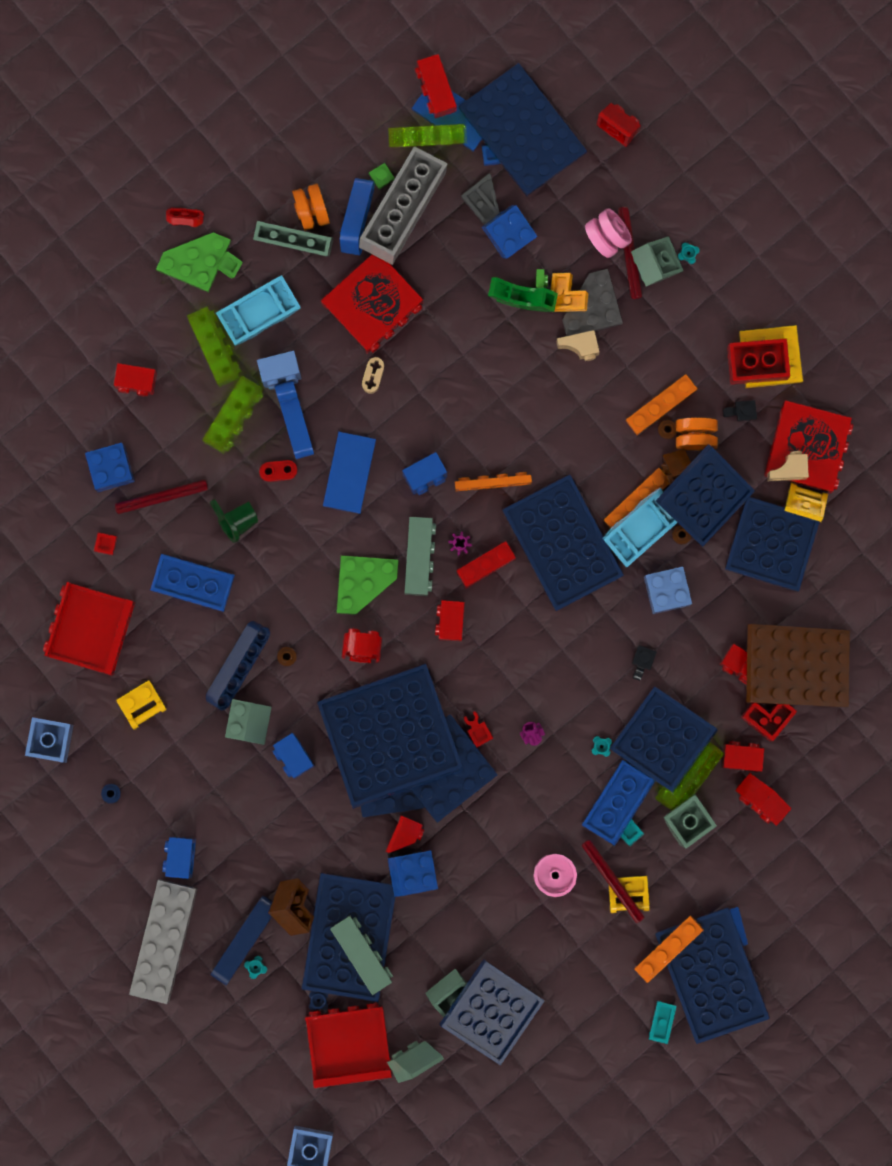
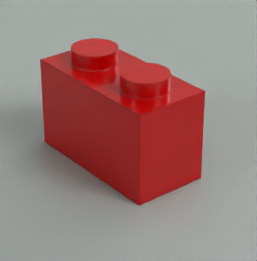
(135, 379)
(451, 620)
(743, 757)

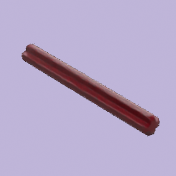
(631, 267)
(162, 496)
(613, 882)

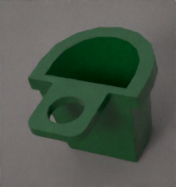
(236, 521)

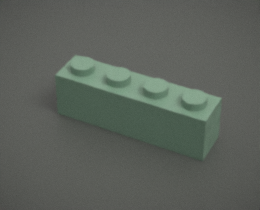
(293, 238)
(418, 556)
(361, 954)

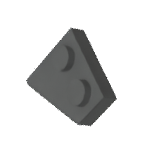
(482, 200)

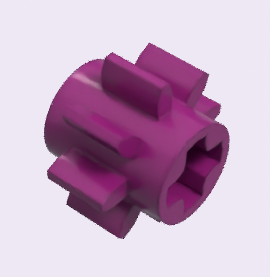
(460, 538)
(532, 733)

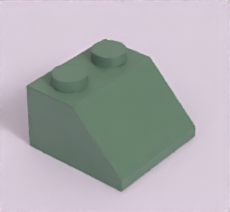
(657, 261)
(248, 722)
(689, 822)
(446, 991)
(413, 1061)

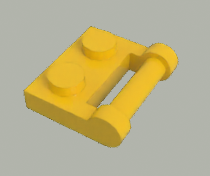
(806, 502)
(136, 700)
(635, 887)

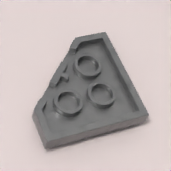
(601, 307)

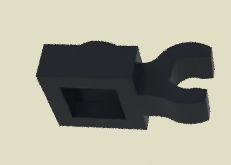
(744, 411)
(643, 660)

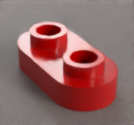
(184, 216)
(278, 472)

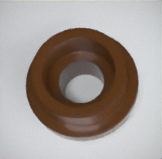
(665, 435)
(675, 535)
(293, 656)

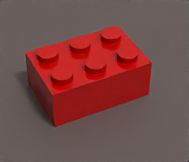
(758, 361)

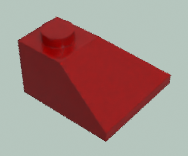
(405, 834)

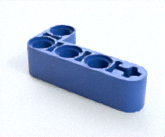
(356, 216)
(294, 419)

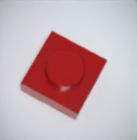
(105, 544)

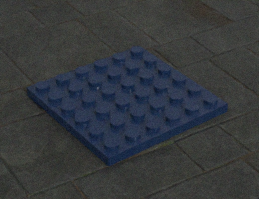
(389, 736)

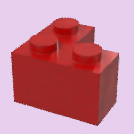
(736, 662)
(770, 723)
(763, 800)

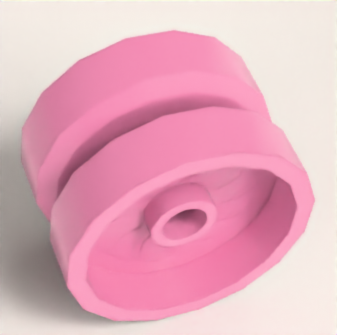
(608, 233)
(555, 863)

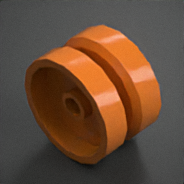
(310, 207)
(696, 433)

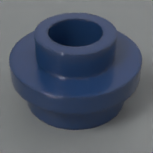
(117, 793)

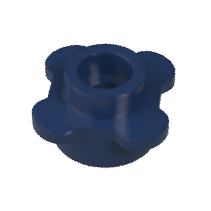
(323, 1000)

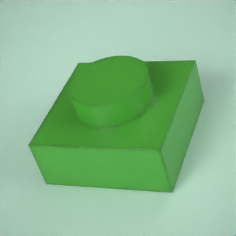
(381, 176)
(229, 265)
(541, 279)

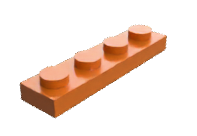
(661, 404)
(485, 482)
(652, 483)
(669, 949)

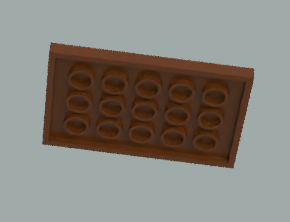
(798, 666)

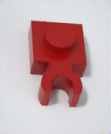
(479, 732)

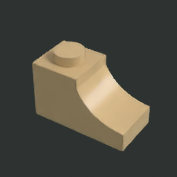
(582, 344)
(794, 468)

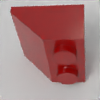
(618, 124)

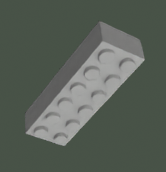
(403, 205)
(163, 941)

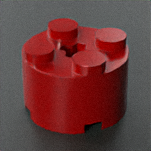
(362, 646)

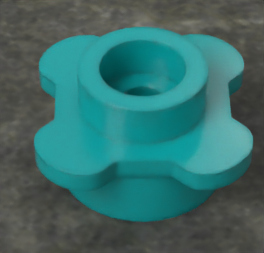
(693, 252)
(605, 742)
(255, 972)

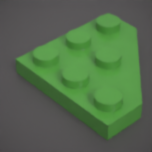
(195, 261)
(362, 581)

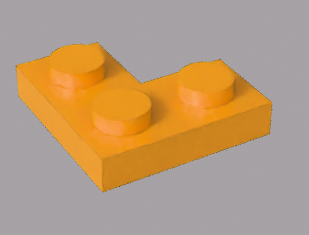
(568, 300)

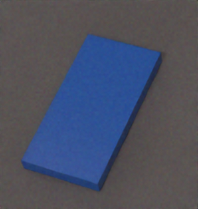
(457, 117)
(349, 472)
(192, 582)
(618, 802)

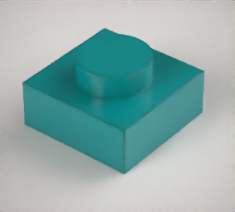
(632, 833)

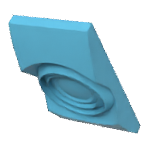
(258, 310)
(639, 529)

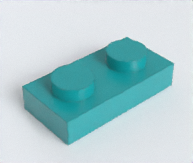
(662, 1022)

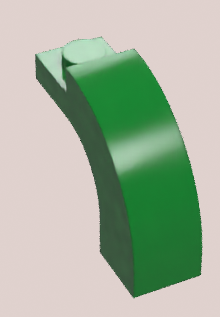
(522, 297)

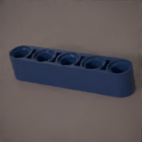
(237, 665)
(243, 941)

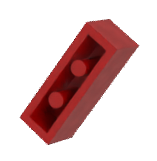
(435, 86)
(485, 565)

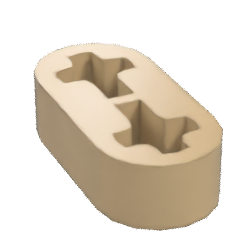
(377, 376)

